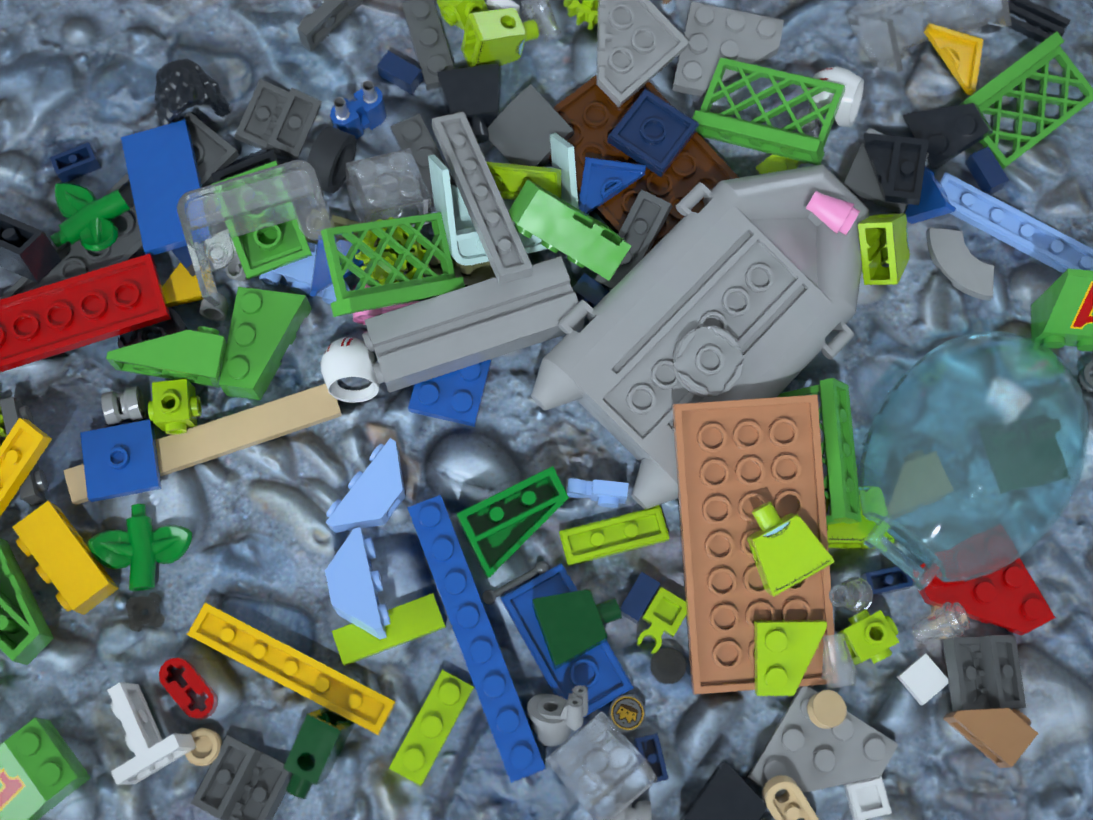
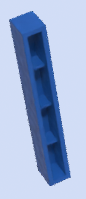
(476, 639)

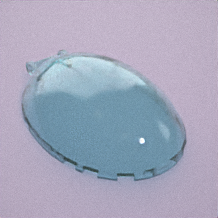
(973, 456)

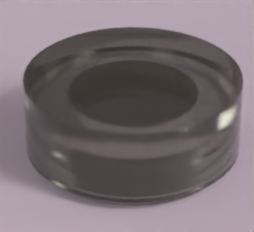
(667, 666)

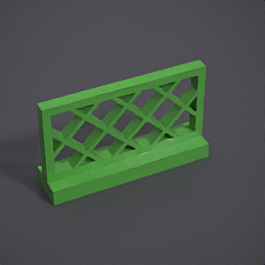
(1016, 76)
(763, 137)
(389, 293)
(838, 448)

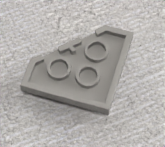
(723, 34)
(633, 46)
(821, 756)

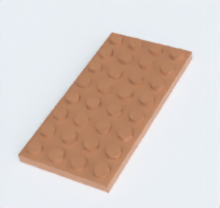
(727, 466)

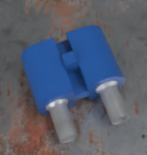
(363, 112)

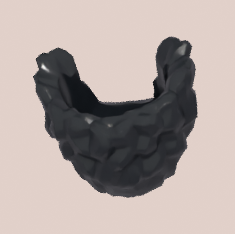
(184, 85)

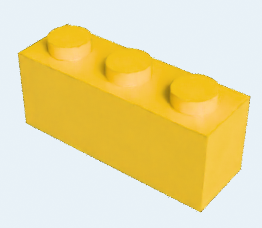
(64, 559)

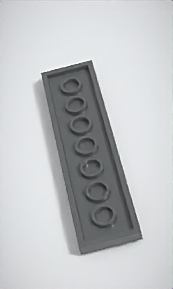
(211, 155)

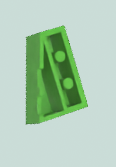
(568, 230)
(22, 624)

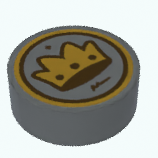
(627, 713)

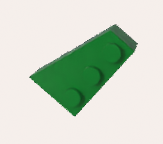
(510, 517)

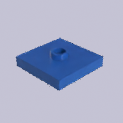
(120, 460)

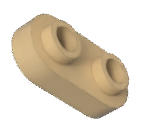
(791, 804)

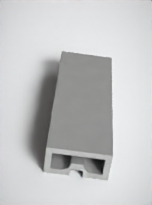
(469, 325)

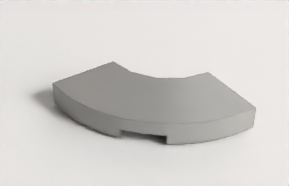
(958, 264)

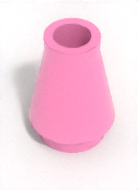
(833, 212)

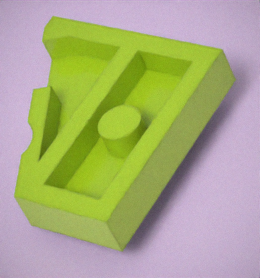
(784, 653)

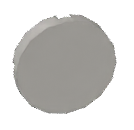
(708, 361)

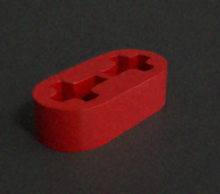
(181, 694)

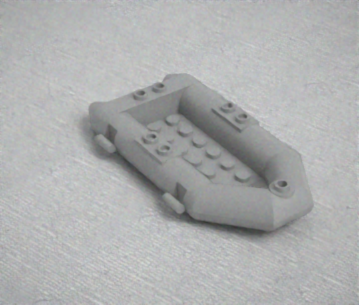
(739, 264)

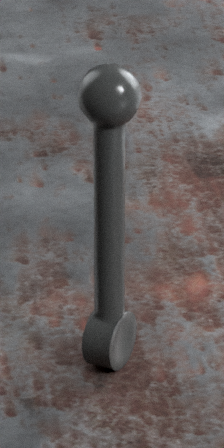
(489, 596)

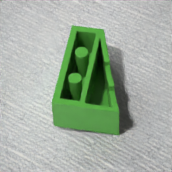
(258, 338)

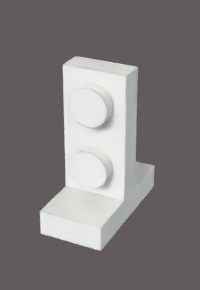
(143, 736)

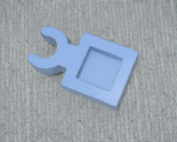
(607, 493)

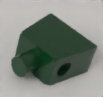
(573, 623)
(323, 737)

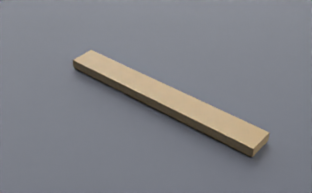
(230, 434)

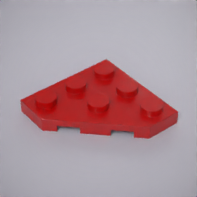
(1001, 598)

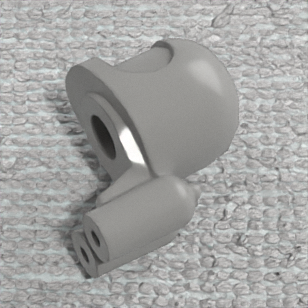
(556, 717)

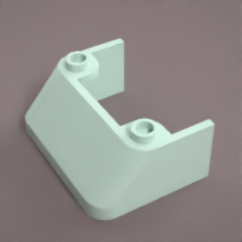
(459, 228)

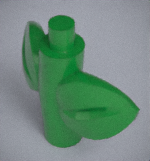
(87, 217)
(140, 547)

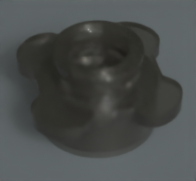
(135, 607)

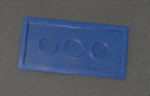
(161, 171)
(595, 669)

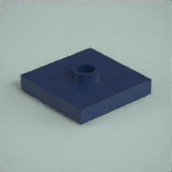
(653, 132)

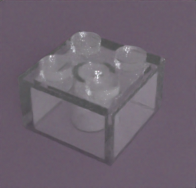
(387, 187)
(601, 769)

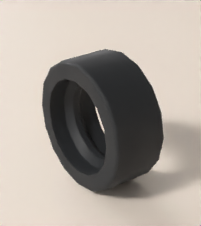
(329, 156)

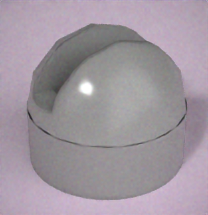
(235, 270)
(214, 313)

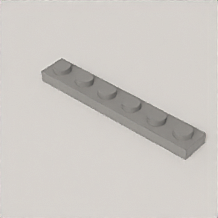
(482, 198)

